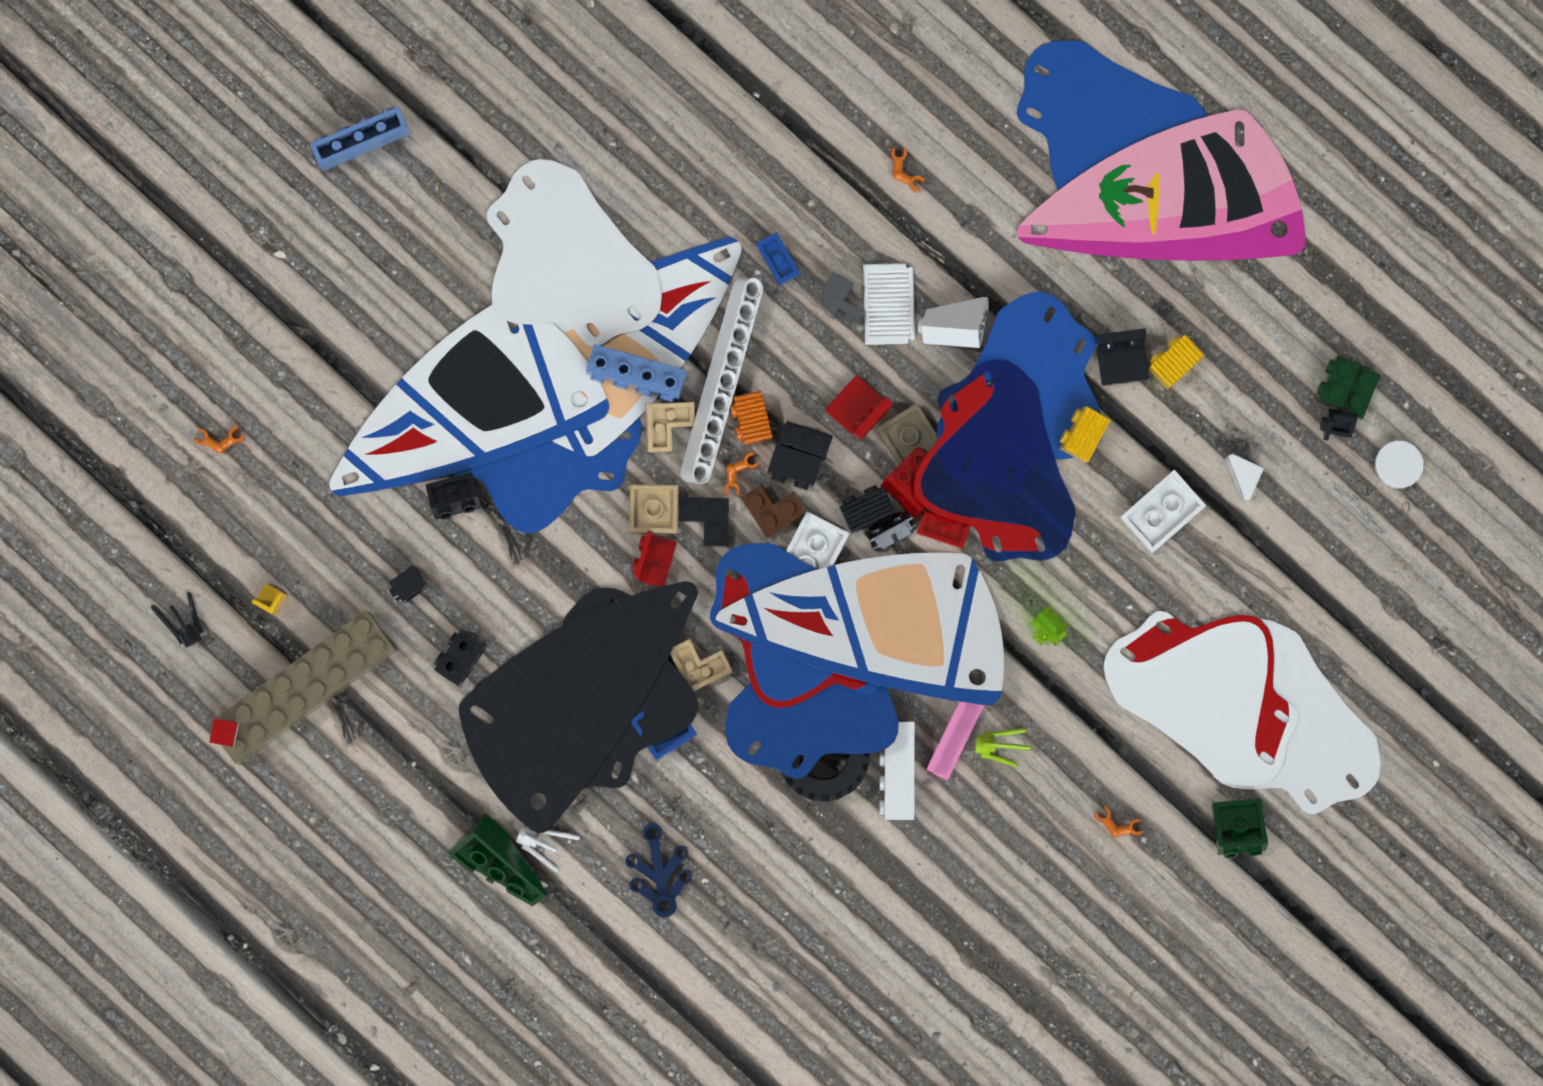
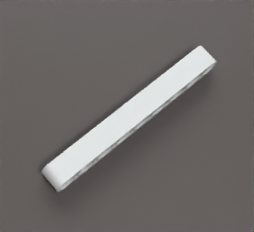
(730, 372)

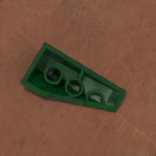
(493, 854)

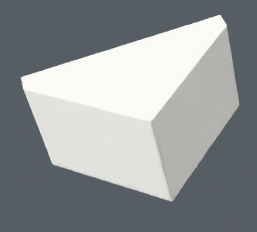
(1244, 475)

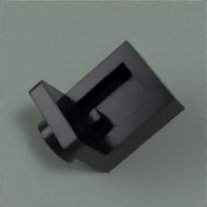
(1338, 423)

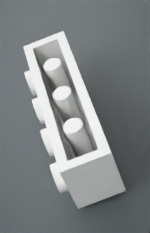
(898, 775)

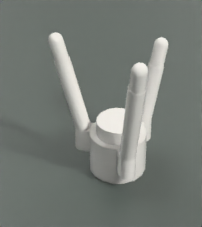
(530, 839)

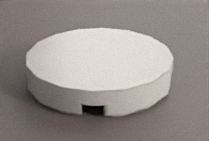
(1398, 464)

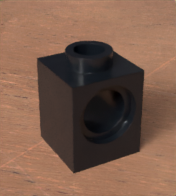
(407, 585)

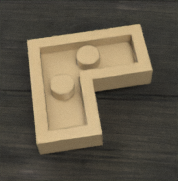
(661, 418)
(699, 672)

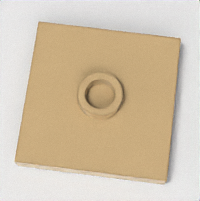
(653, 509)

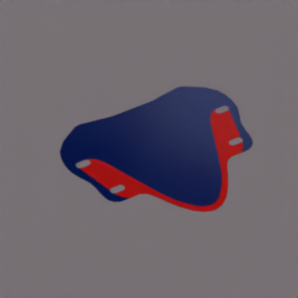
(998, 466)

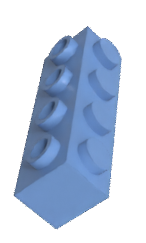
(360, 138)
(636, 372)

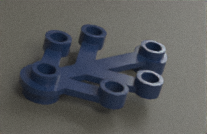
(659, 874)

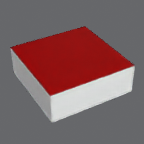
(224, 732)

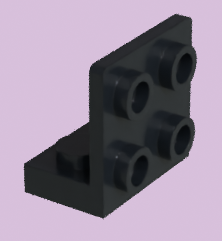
(1122, 357)

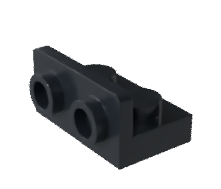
(453, 496)

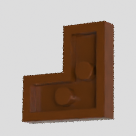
(770, 515)

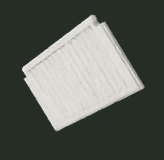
(888, 303)

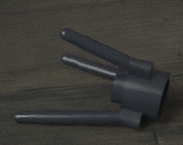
(188, 634)

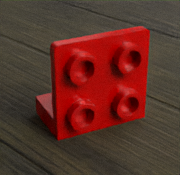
(858, 408)
(900, 483)
(654, 559)

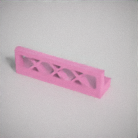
(954, 739)

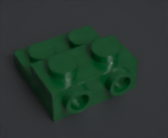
(1347, 386)
(1239, 827)

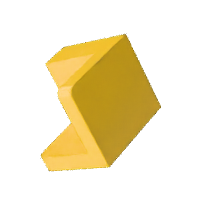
(270, 599)

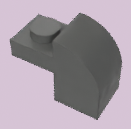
(834, 297)

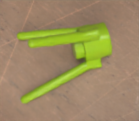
(986, 744)

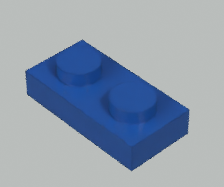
(777, 259)

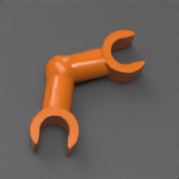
(898, 173)
(221, 446)
(732, 470)
(1112, 827)

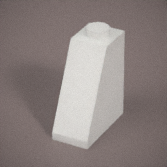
(956, 323)

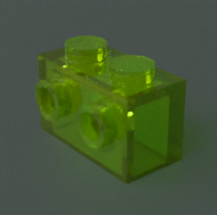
(1047, 628)

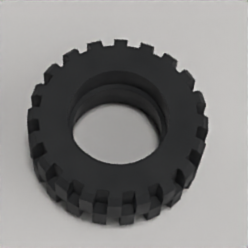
(833, 787)

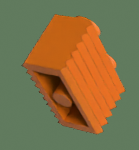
(752, 418)

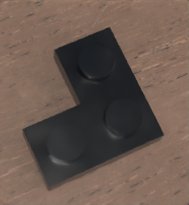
(712, 513)

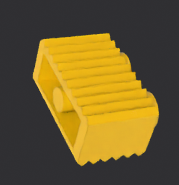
(1175, 361)
(1084, 433)

